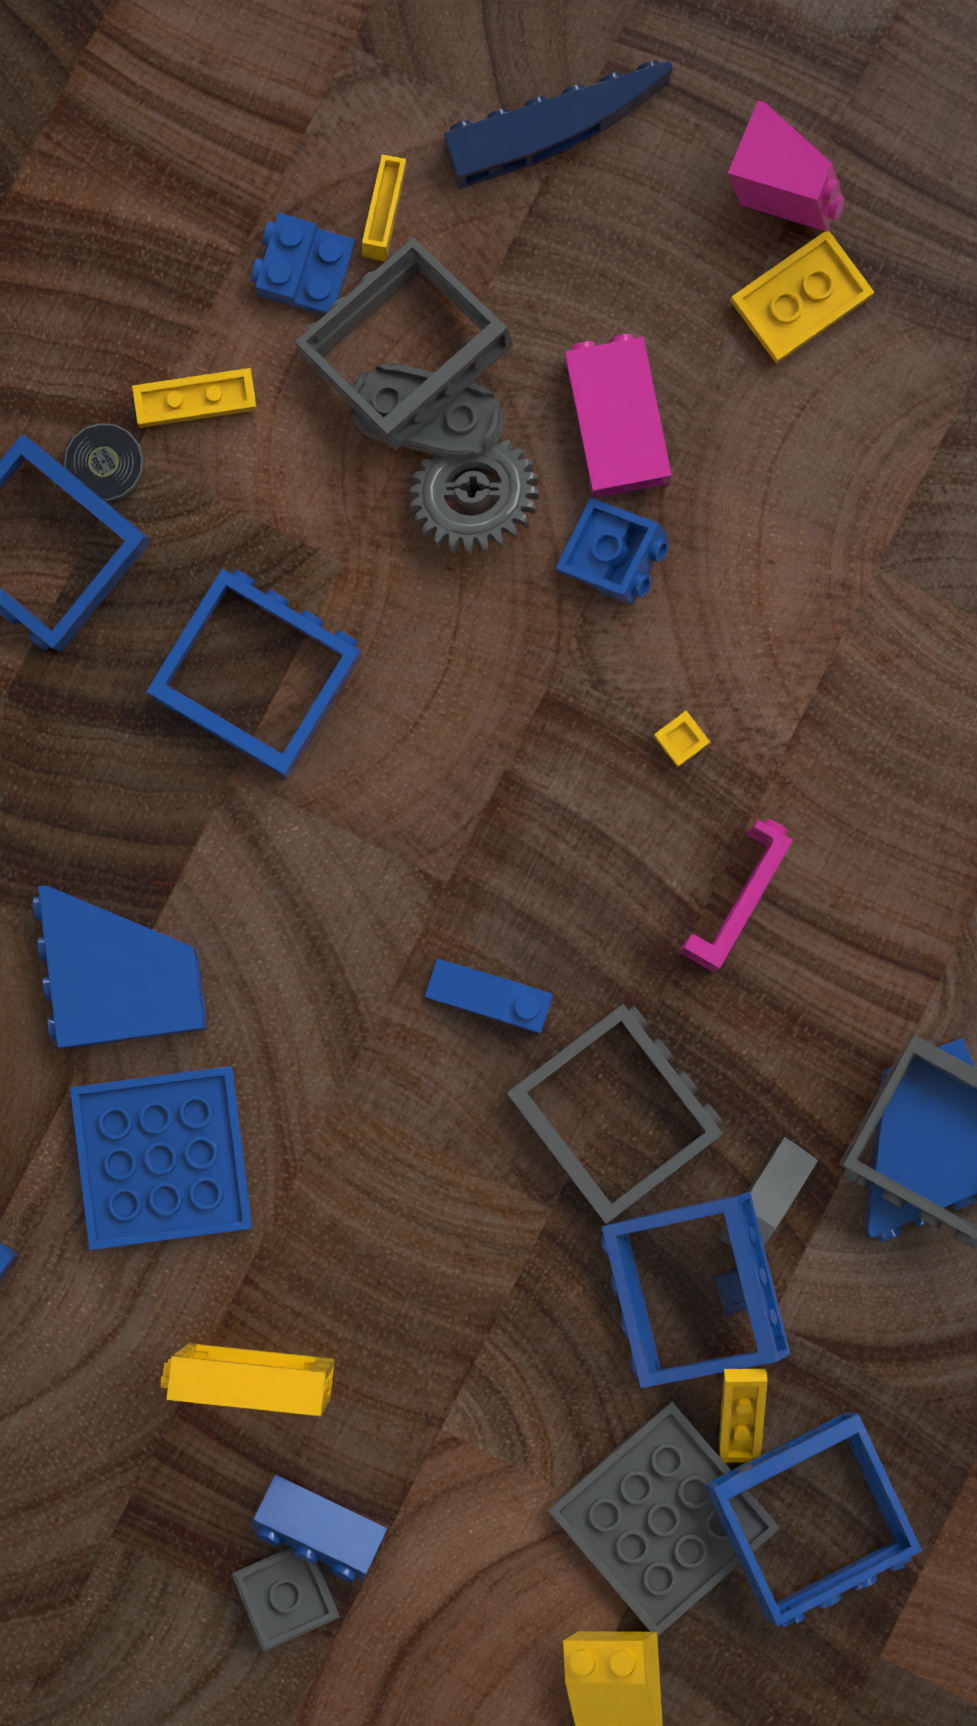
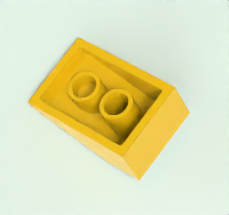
(613, 1678)

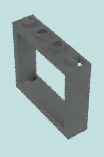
(443, 384)
(680, 1084)
(893, 1191)

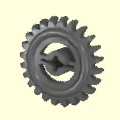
(475, 497)

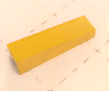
(383, 208)

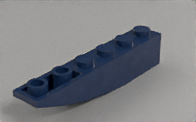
(548, 126)

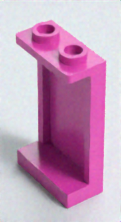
(617, 416)
(776, 845)

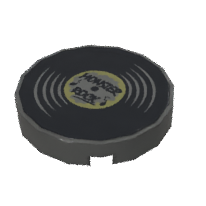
(106, 460)

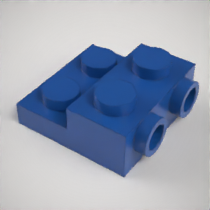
(302, 264)
(613, 551)

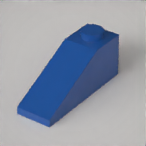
(489, 996)

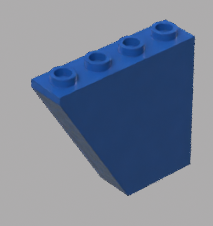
(113, 975)
(924, 1144)

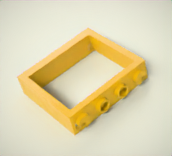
(249, 1379)

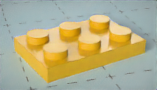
(802, 296)

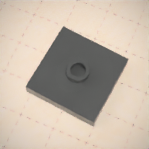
(284, 1597)

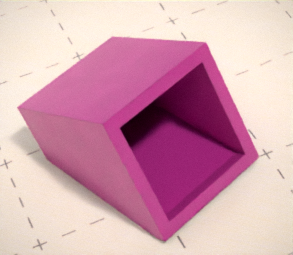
(784, 173)

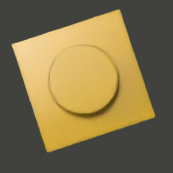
(681, 739)

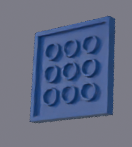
(161, 1158)

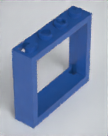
(109, 576)
(305, 623)
(753, 1274)
(856, 1574)

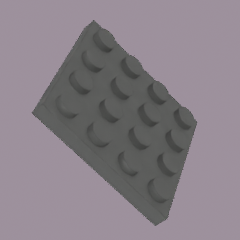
(652, 1521)

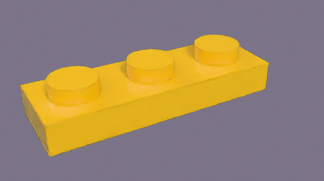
(194, 397)
(742, 1414)

